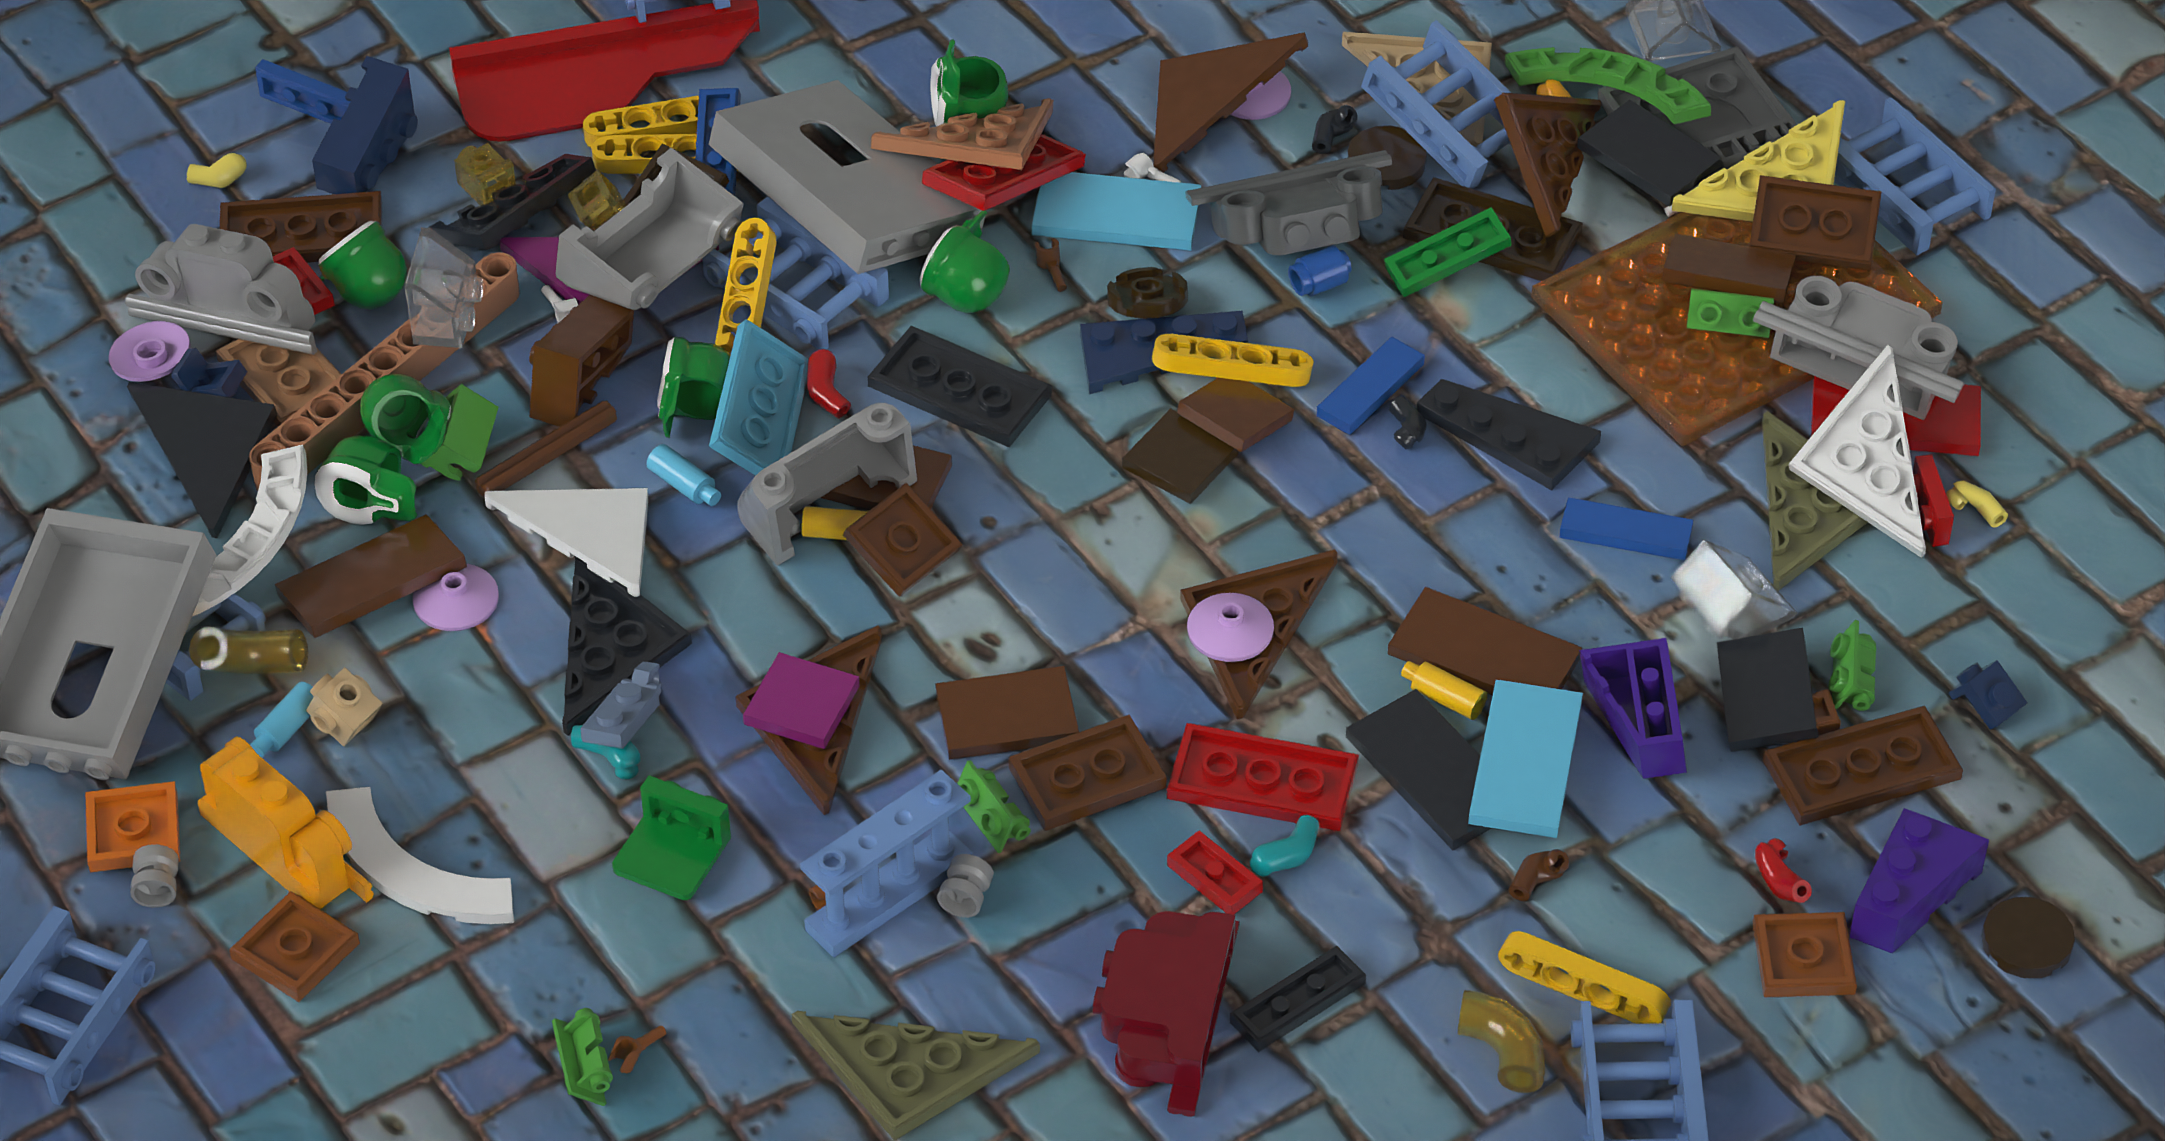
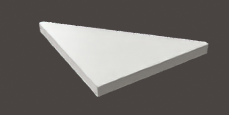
(1865, 456)
(593, 524)

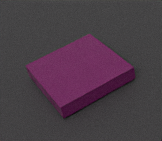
(801, 700)

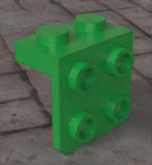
(674, 839)

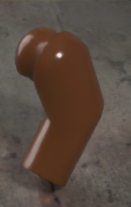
(1537, 869)

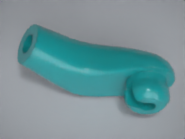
(624, 760)
(1286, 852)

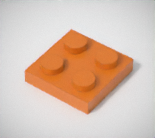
(128, 819)

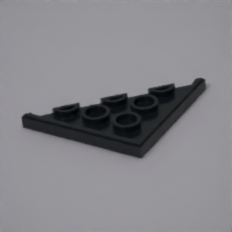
(205, 443)
(609, 639)

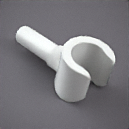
(1142, 166)
(561, 308)

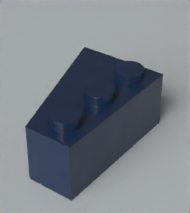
(369, 132)

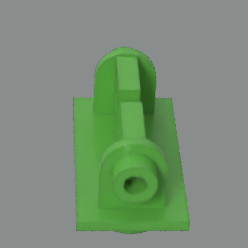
(1726, 312)
(1850, 656)
(988, 810)
(583, 1065)

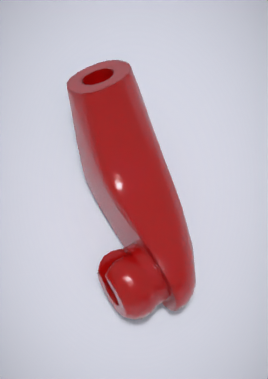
(821, 383)
(1777, 875)

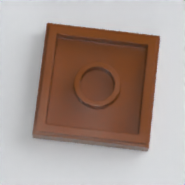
(294, 946)
(1804, 954)

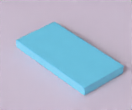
(1116, 211)
(759, 400)
(1525, 758)

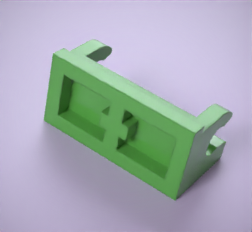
(465, 434)

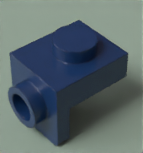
(214, 379)
(1989, 692)

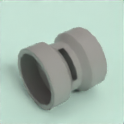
(154, 876)
(964, 887)

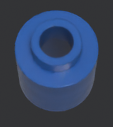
(1320, 271)

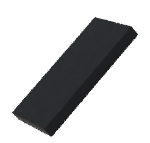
(960, 386)
(1423, 763)

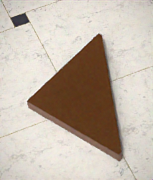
(1209, 86)
(1545, 145)
(1288, 594)
(818, 768)

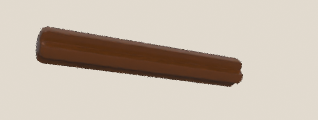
(547, 448)

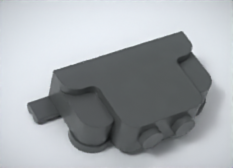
(1298, 206)

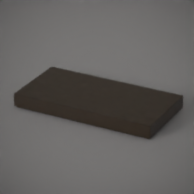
(1530, 250)

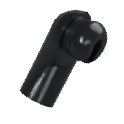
(1412, 422)

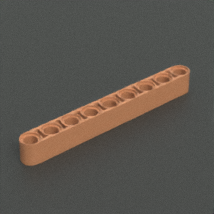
(336, 409)

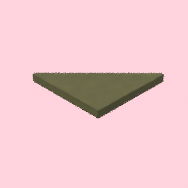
(1801, 517)
(910, 1069)

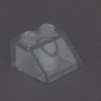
(441, 292)
(1730, 593)

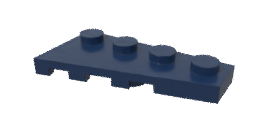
(1125, 347)

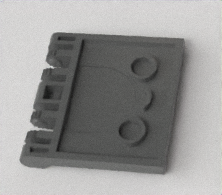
(1740, 101)

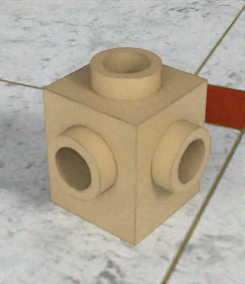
(342, 705)

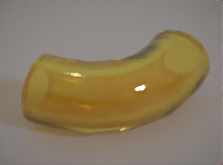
(249, 651)
(1510, 1035)

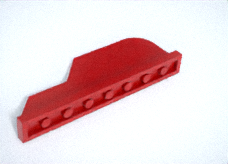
(564, 74)

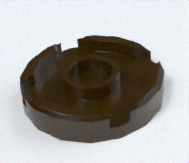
(1406, 154)
(1147, 293)
(2028, 937)

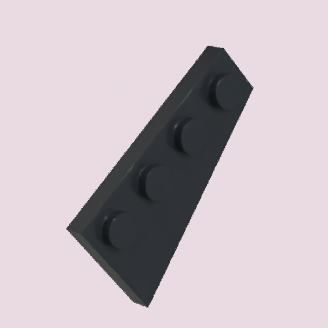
(515, 204)
(1515, 434)

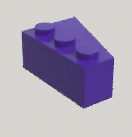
(1639, 701)
(1913, 877)

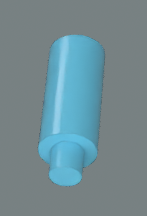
(683, 475)
(283, 720)

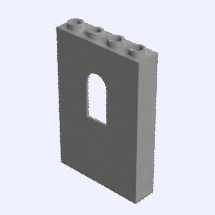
(860, 211)
(100, 587)

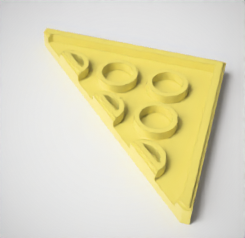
(1803, 155)

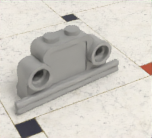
(225, 288)
(1844, 329)

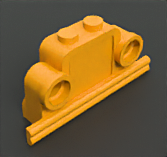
(278, 826)

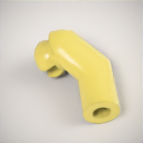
(220, 173)
(1980, 498)

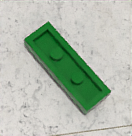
(1447, 252)

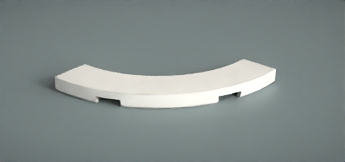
(266, 530)
(409, 879)

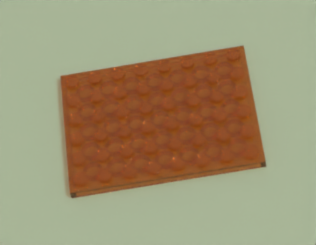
(1681, 374)

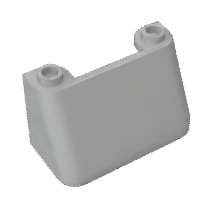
(652, 238)
(868, 444)

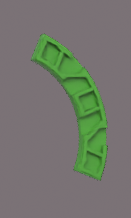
(1624, 72)

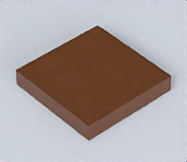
(1235, 412)
(902, 539)

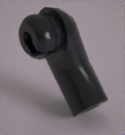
(1332, 125)

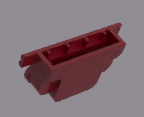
(1166, 1000)

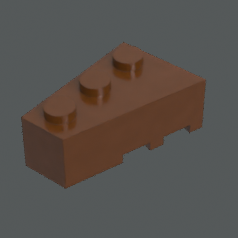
(576, 356)

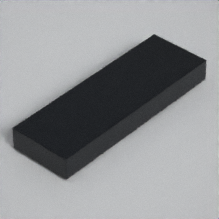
(1297, 998)

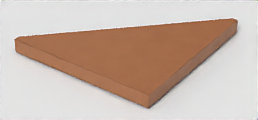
(996, 140)

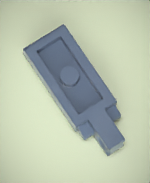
(624, 708)

